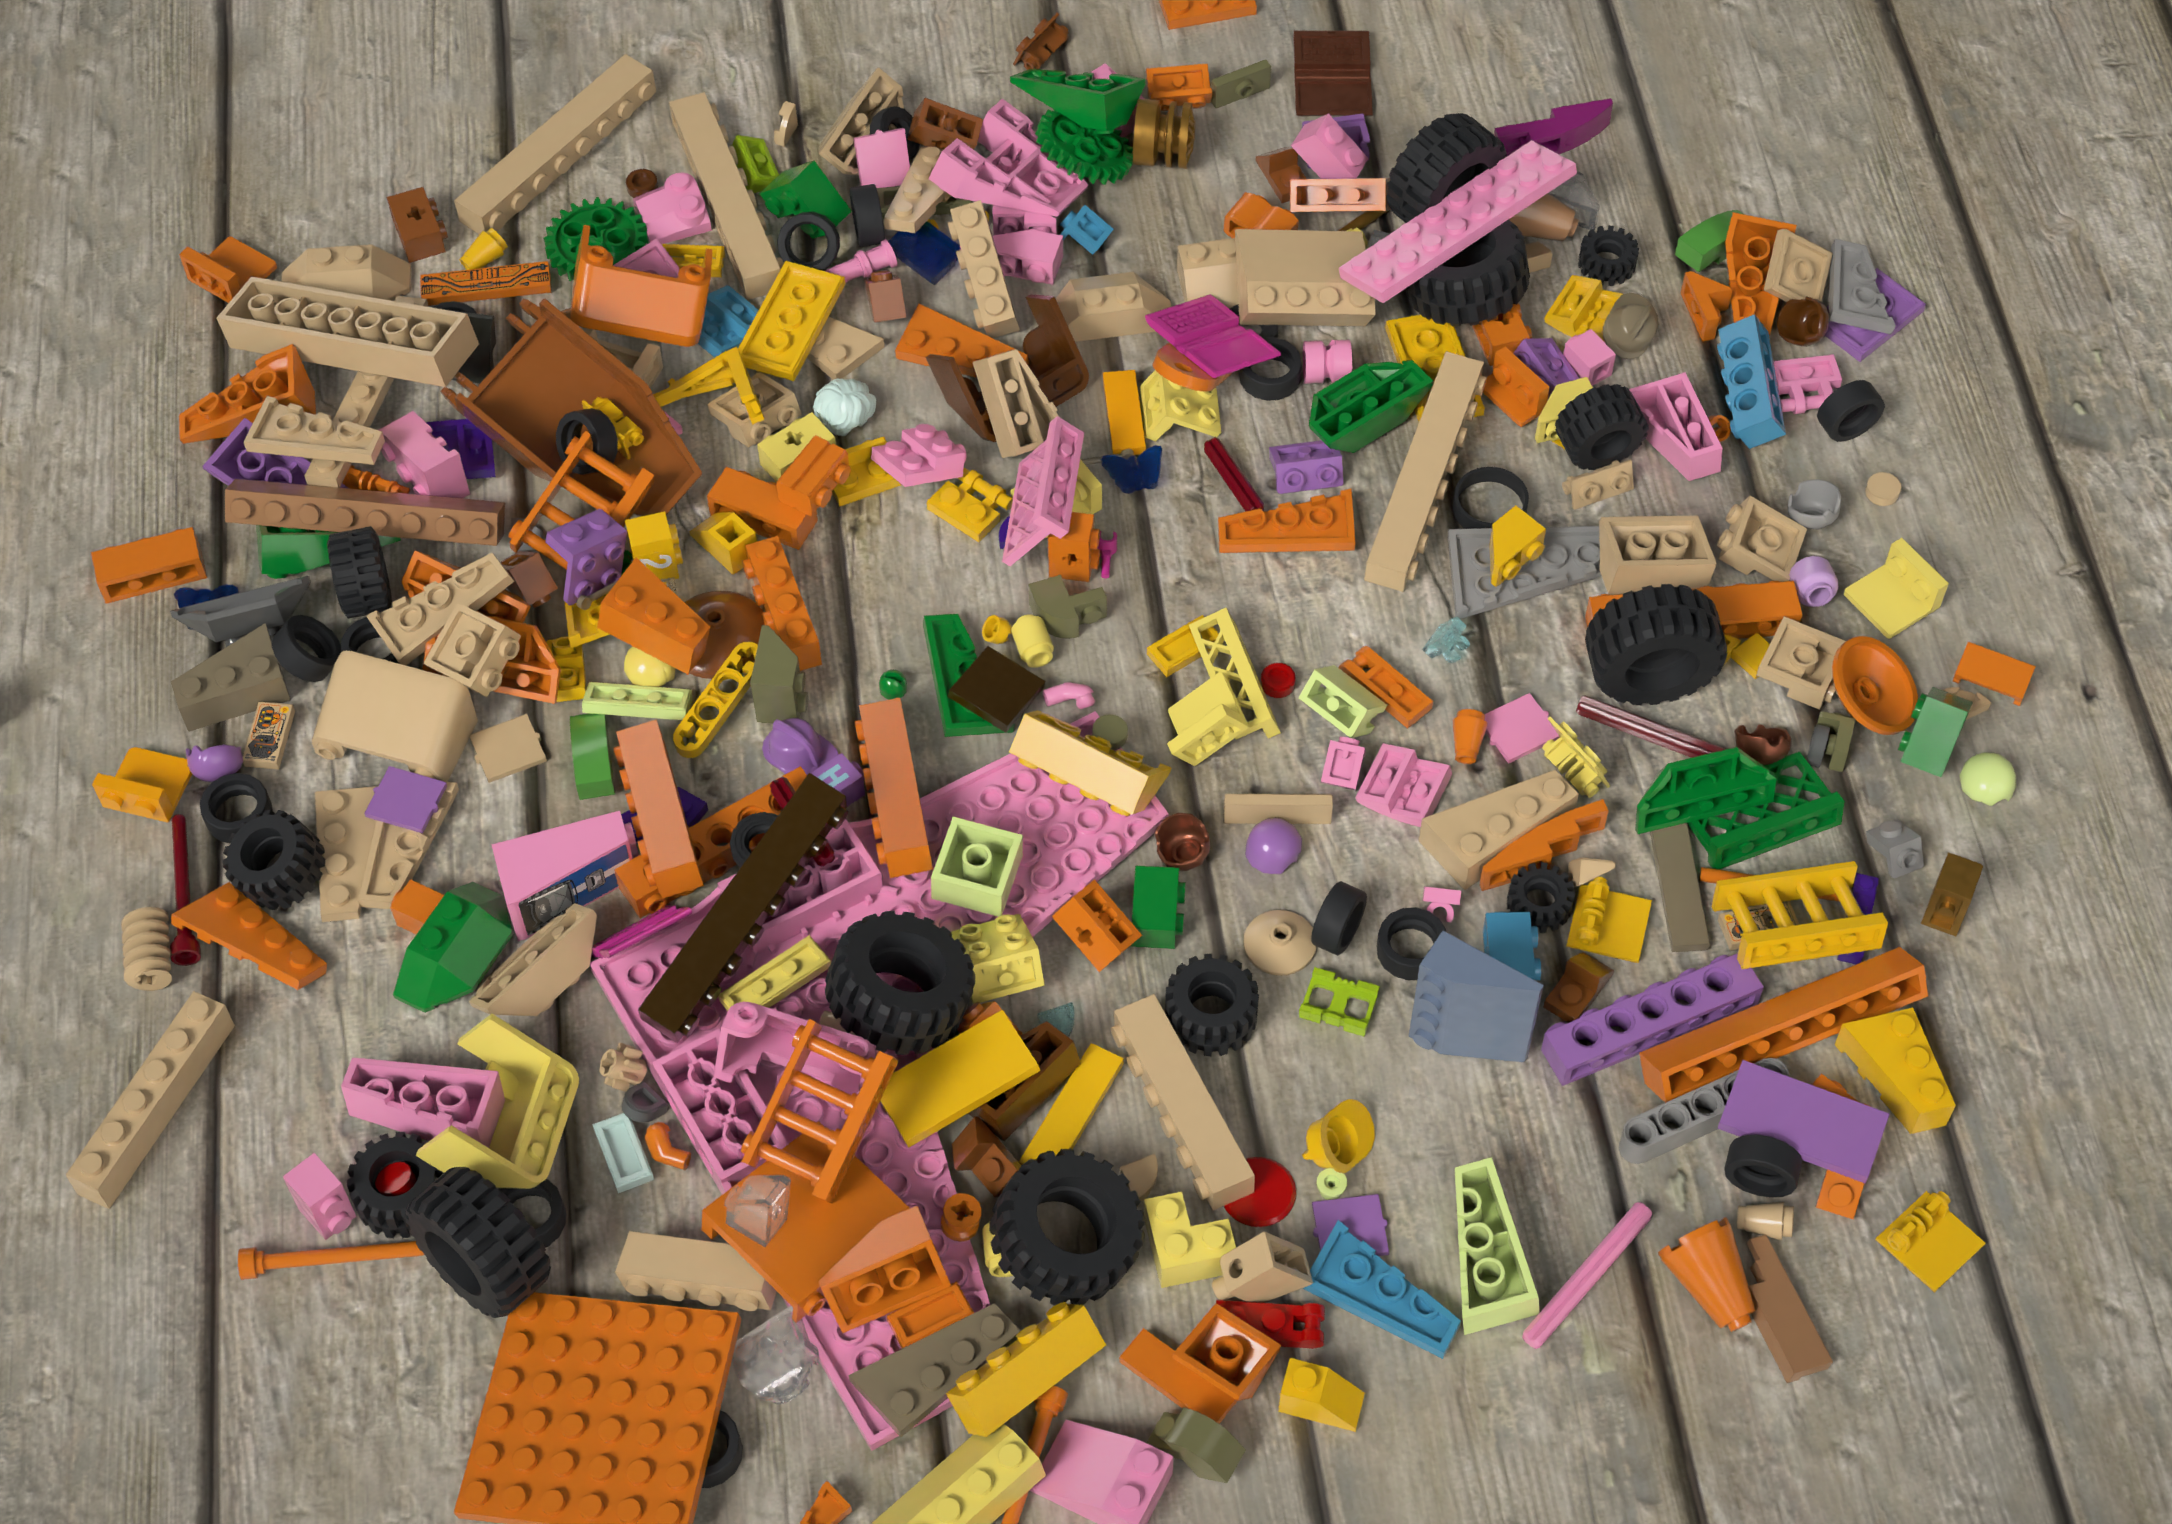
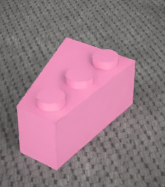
(423, 458)

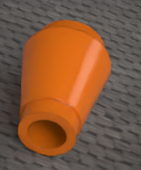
(1469, 732)

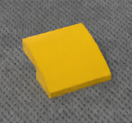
(1581, 307)

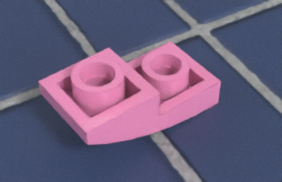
(1014, 220)

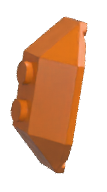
(426, 569)
(532, 672)

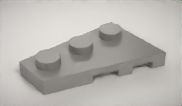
(1853, 289)

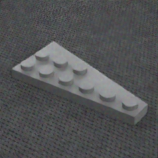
(1568, 559)

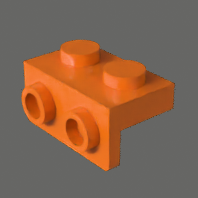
(1180, 85)

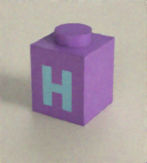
(844, 777)

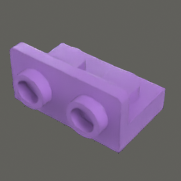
(1546, 361)
(1306, 466)

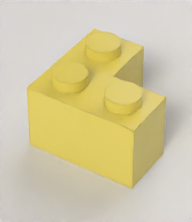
(1182, 1250)

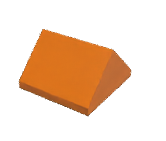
(1228, 1353)

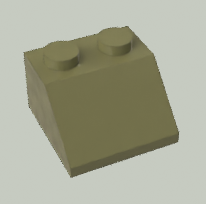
(777, 680)

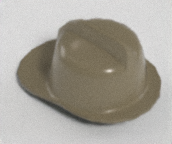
(1630, 326)

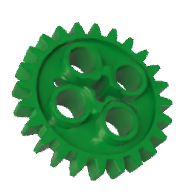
(1083, 149)
(610, 227)

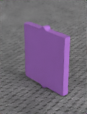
(405, 799)
(1359, 1214)

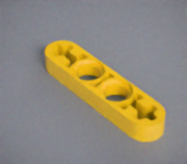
(715, 697)

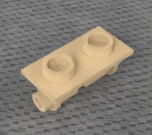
(1600, 484)

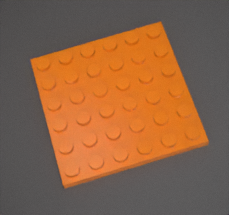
(599, 1413)

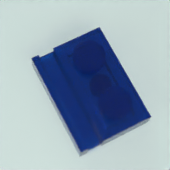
(926, 251)

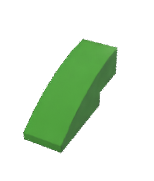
(1705, 242)
(591, 756)

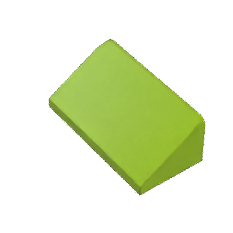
(755, 161)

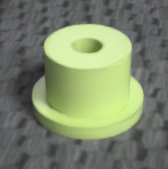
(1331, 1184)

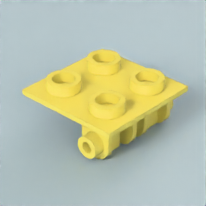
(1578, 762)

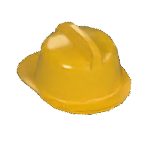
(1341, 1137)

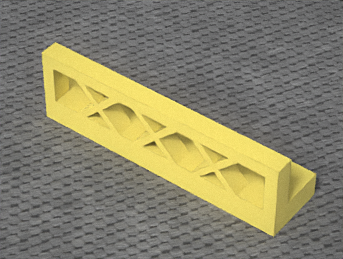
(1243, 664)

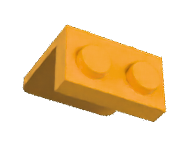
(145, 784)

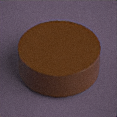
(641, 182)

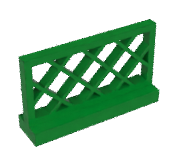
(1773, 828)

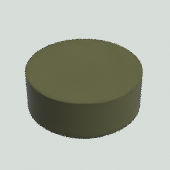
(1112, 729)

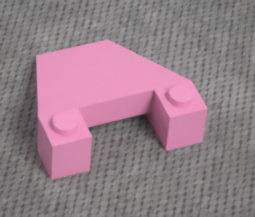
(1015, 172)

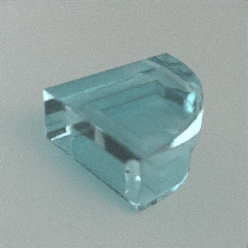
(1060, 1017)

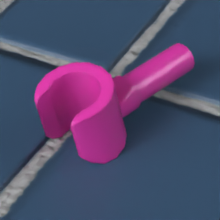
(1107, 548)

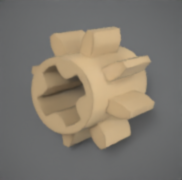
(623, 1067)

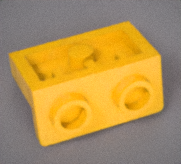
(865, 475)

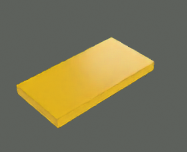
(790, 320)
(1426, 345)
(957, 1078)

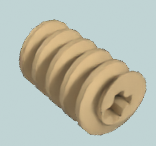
(146, 949)

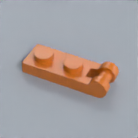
(1402, 697)

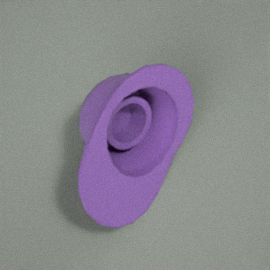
(796, 744)

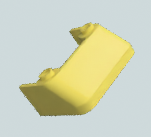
(536, 1107)

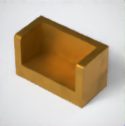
(1952, 894)

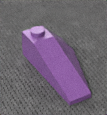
(234, 462)

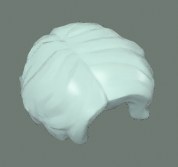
(844, 405)

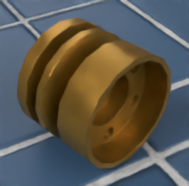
(1163, 133)

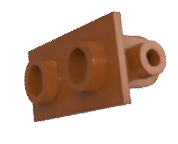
(1047, 34)

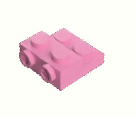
(921, 456)

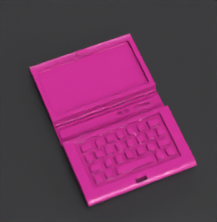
(1211, 336)
(639, 930)

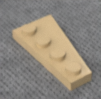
(917, 194)
(347, 843)

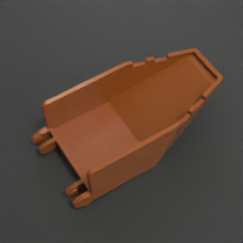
(550, 376)

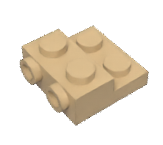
(777, 405)
(1760, 540)
(473, 650)
(1802, 662)

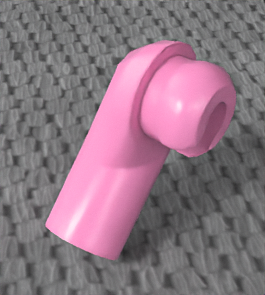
(1068, 691)

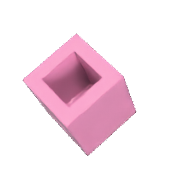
(1590, 356)

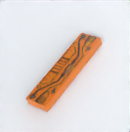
(486, 283)

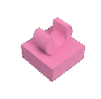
(1442, 898)

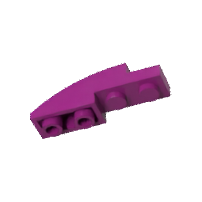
(1564, 129)

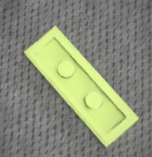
(636, 701)

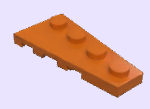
(250, 934)

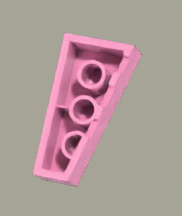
(424, 1097)

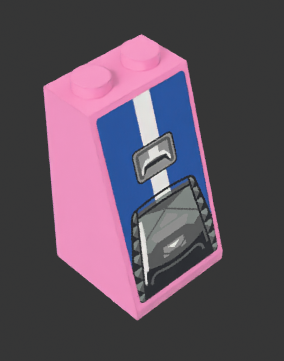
(561, 867)

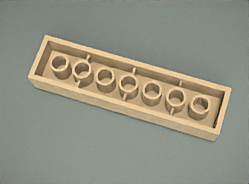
(349, 330)

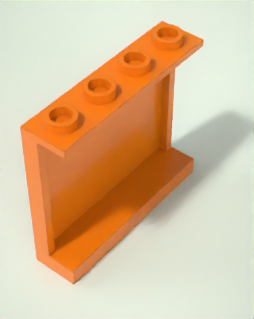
(815, 1230)

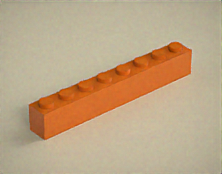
(1783, 1023)

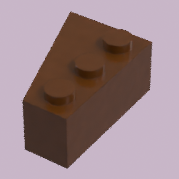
(1056, 1059)

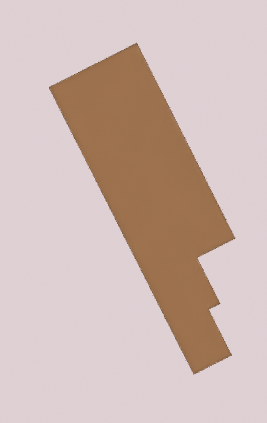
(1783, 1316)

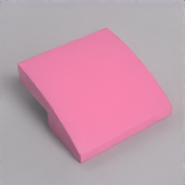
(1403, 785)

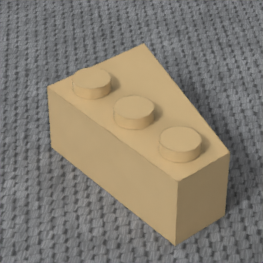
(1014, 403)

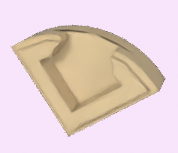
(788, 124)
(1980, 702)
(1141, 1175)

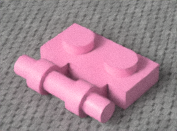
(1806, 375)

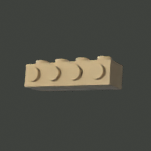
(984, 268)
(691, 1271)

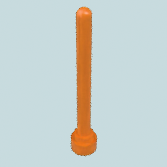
(255, 1262)
(1047, 1406)

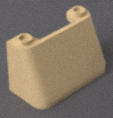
(394, 715)

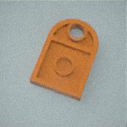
(1182, 371)

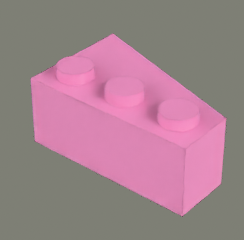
(1679, 426)

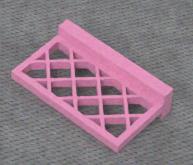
(1044, 490)

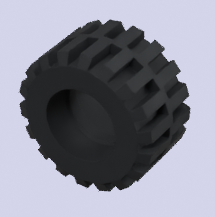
(1601, 426)
(359, 572)
(255, 847)
(1217, 979)
(382, 1211)

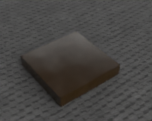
(996, 689)

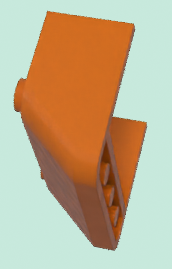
(639, 301)

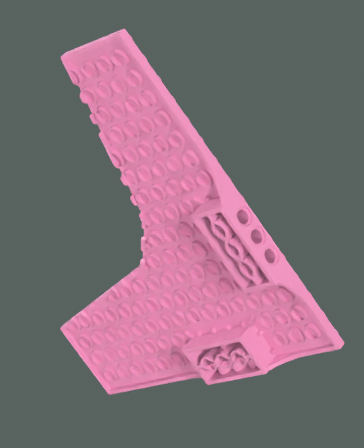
(1064, 849)

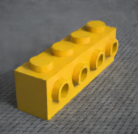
(1025, 1368)

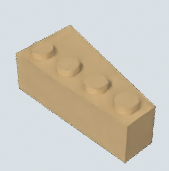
(1480, 829)

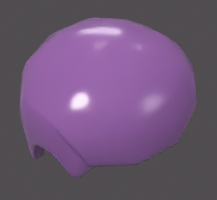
(214, 761)
(1273, 845)

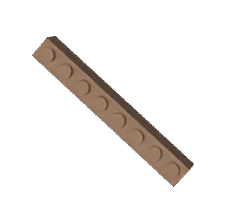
(352, 509)

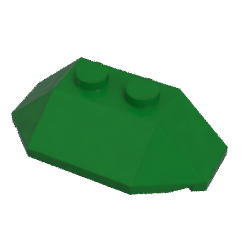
(1367, 403)
(1704, 789)
(454, 947)

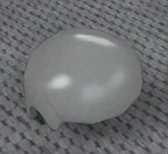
(1815, 504)

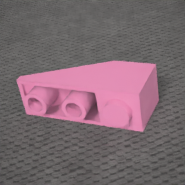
(1030, 254)

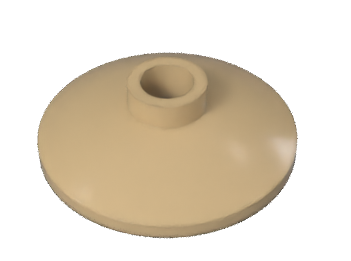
(1279, 955)

